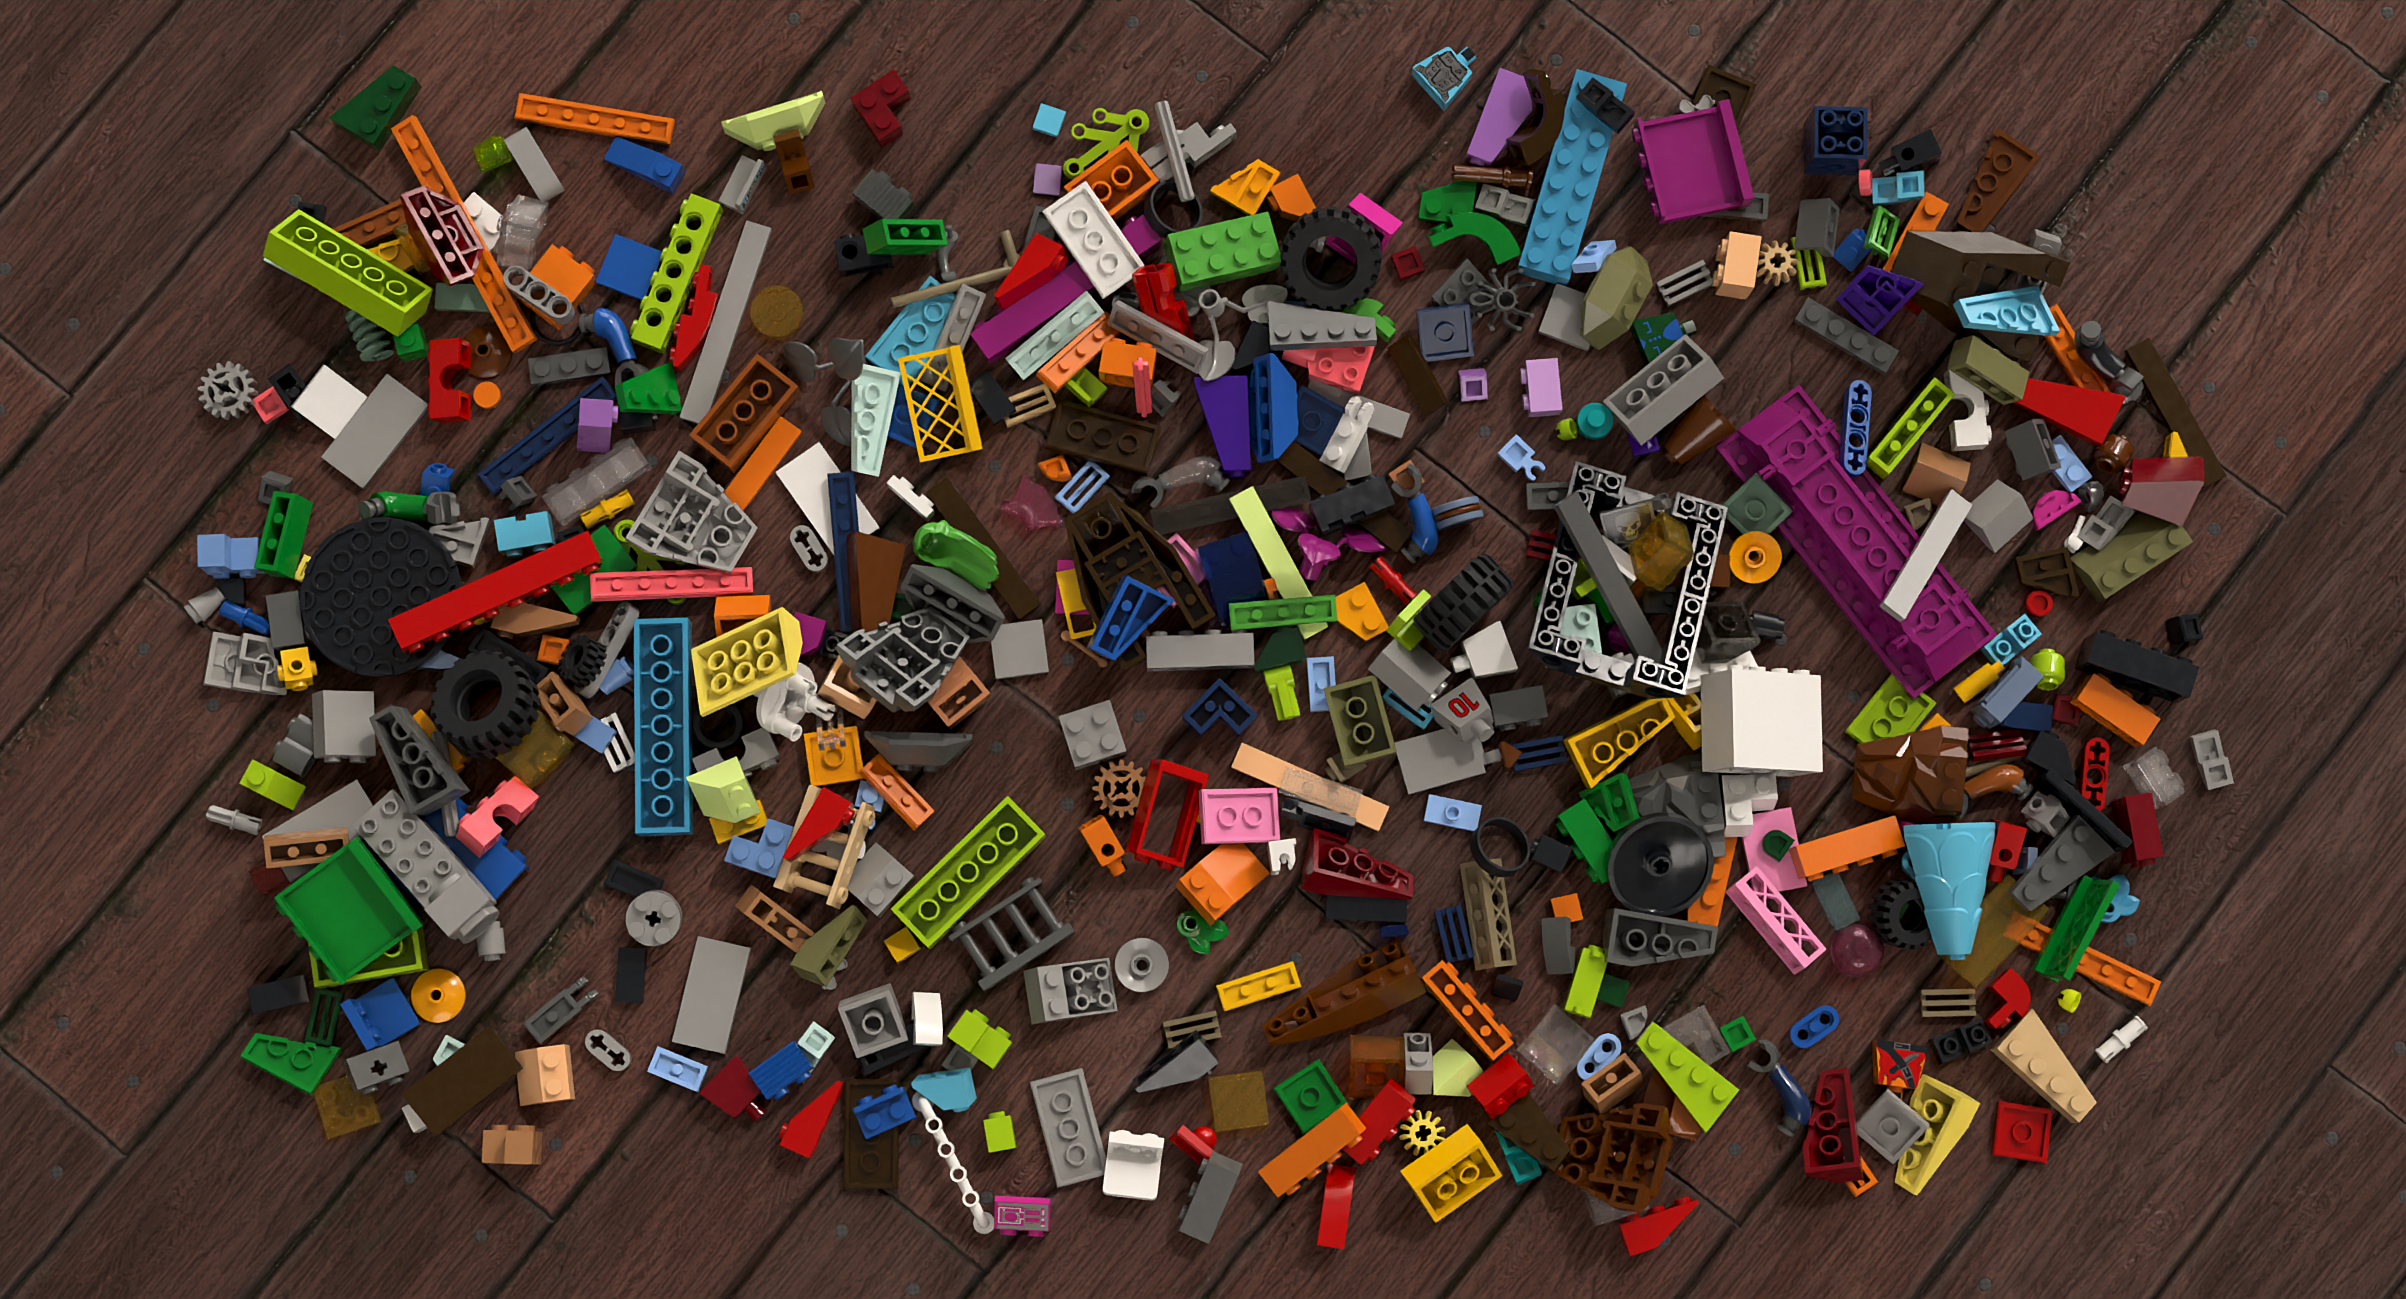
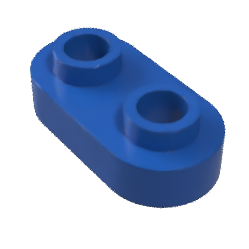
(1813, 1027)

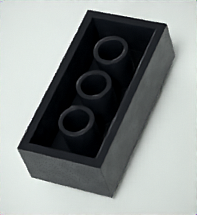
(2137, 666)

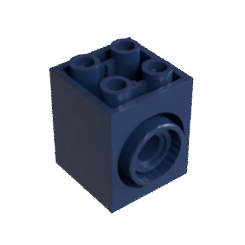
(1835, 140)

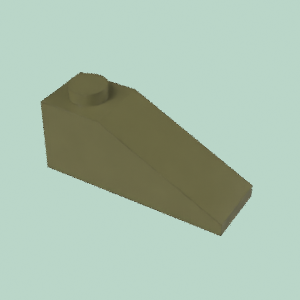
(828, 947)

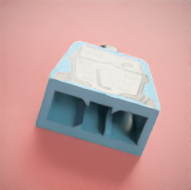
(1444, 74)

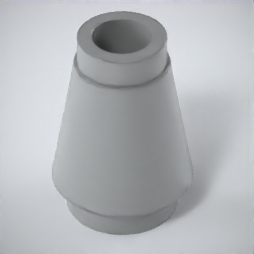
(204, 605)

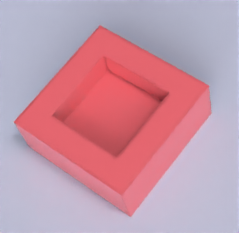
(270, 405)

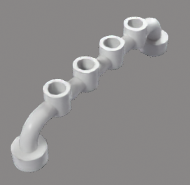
(983, 1221)

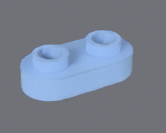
(1597, 1056)

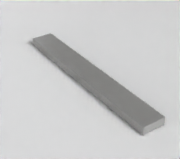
(726, 322)

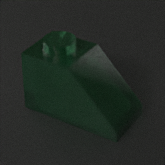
(1281, 650)

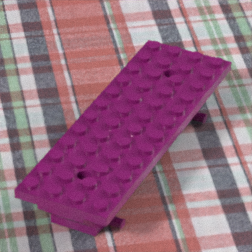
(1855, 542)

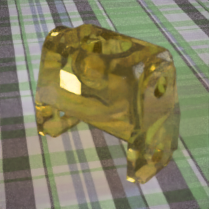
(538, 752)

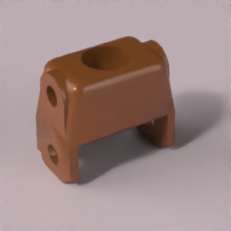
(1681, 1121)

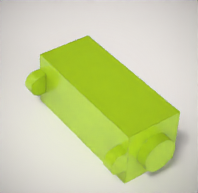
(1585, 982)

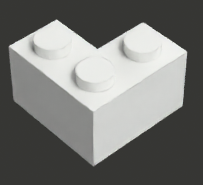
(1743, 795)

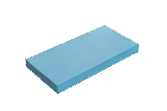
(912, 333)

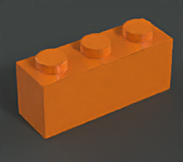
(2115, 709)

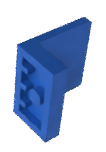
(381, 1015)

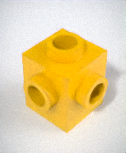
(296, 669)

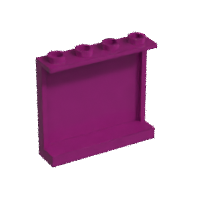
(1693, 163)

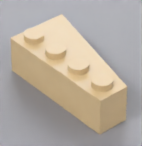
(2041, 1064)

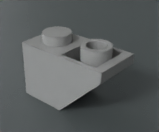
(1418, 1063)

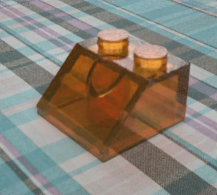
(1373, 1063)

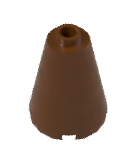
(1697, 431)

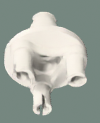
(787, 702)

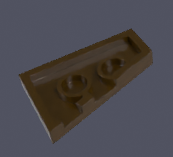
(1531, 1132)

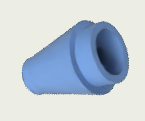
(618, 675)

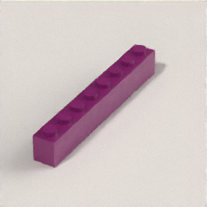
(1039, 307)

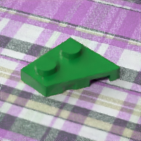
(1613, 801)

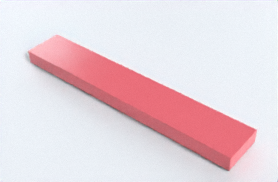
(670, 584)

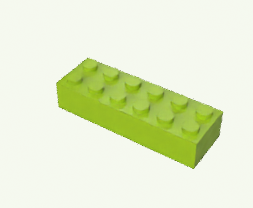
(347, 272)
(968, 872)

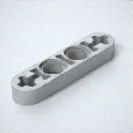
(613, 640)

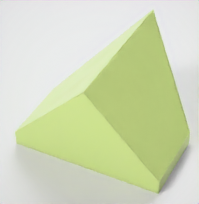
(1453, 1070)

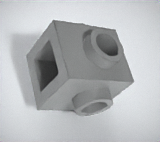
(2045, 814)

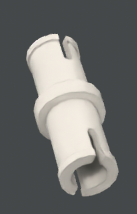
(2121, 1039)

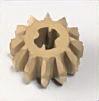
(1783, 271)

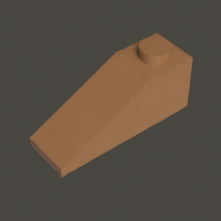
(530, 620)
(774, 918)

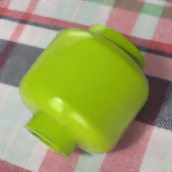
(2051, 666)

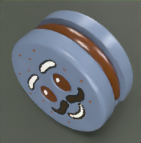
(1457, 513)

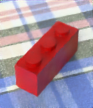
(1380, 1120)

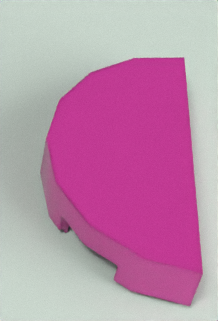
(2052, 506)

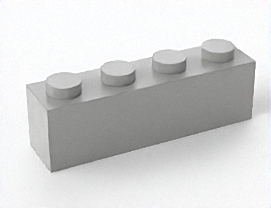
(1200, 652)

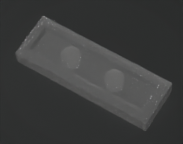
(1320, 791)

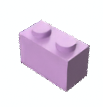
(1542, 387)

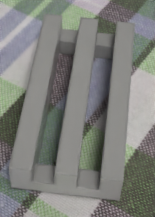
(1705, 273)

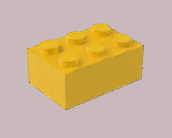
(1451, 1173)

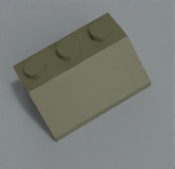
(1360, 721)

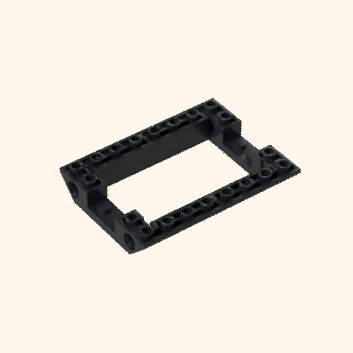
(1643, 677)

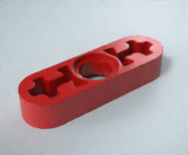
(2103, 757)

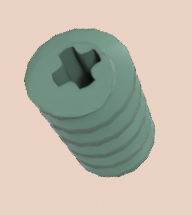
(368, 338)

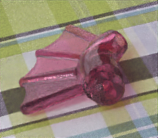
(1032, 506)

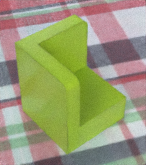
(1582, 581)

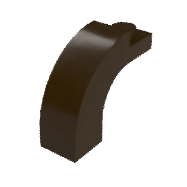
(1544, 123)

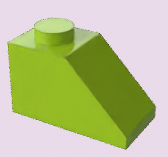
(273, 785)

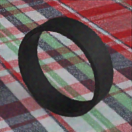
(1154, 221)
(1518, 834)

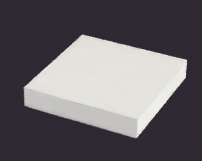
(329, 401)

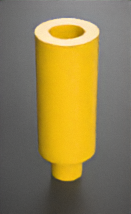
(1978, 681)

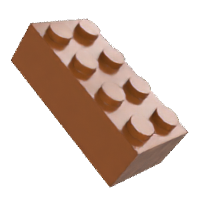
(745, 413)

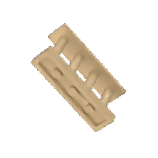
(788, 874)

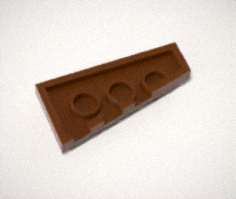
(2000, 175)

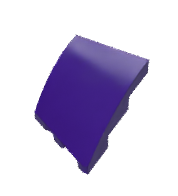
(1877, 296)

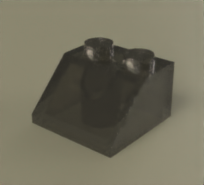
(1725, 632)

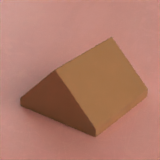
(1935, 474)

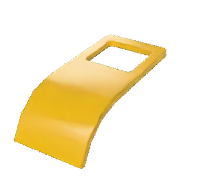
(1071, 599)

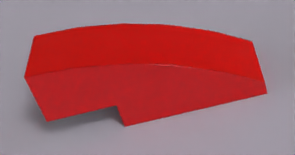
(1335, 1206)

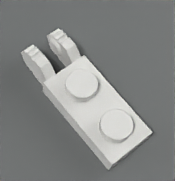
(1347, 434)

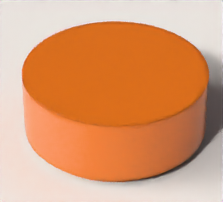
(487, 395)

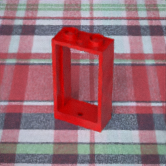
(1187, 820)

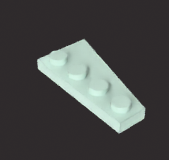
(871, 416)

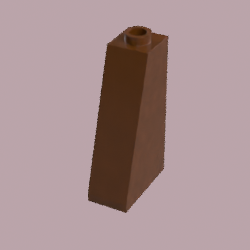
(873, 578)

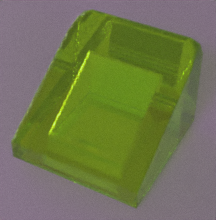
(492, 153)

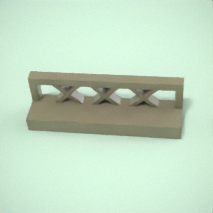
(1483, 916)

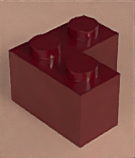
(876, 105)

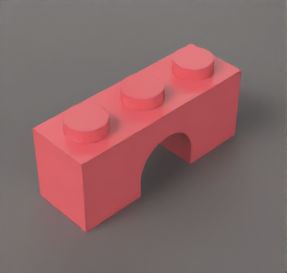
(510, 800)

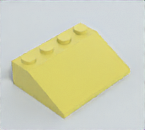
(746, 660)

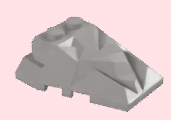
(692, 519)

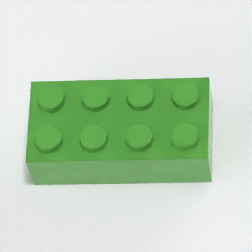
(1222, 251)

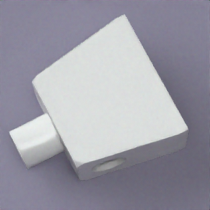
(1486, 654)

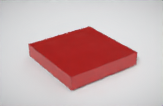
(2021, 1132)

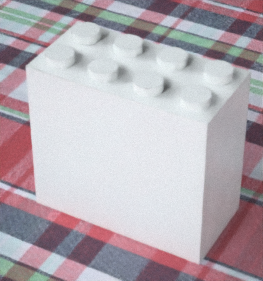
(1761, 721)

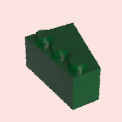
(378, 108)

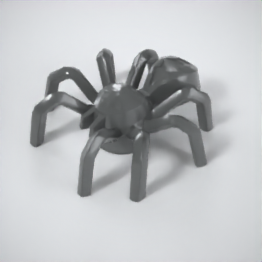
(1502, 299)

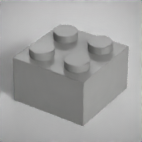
(1092, 735)

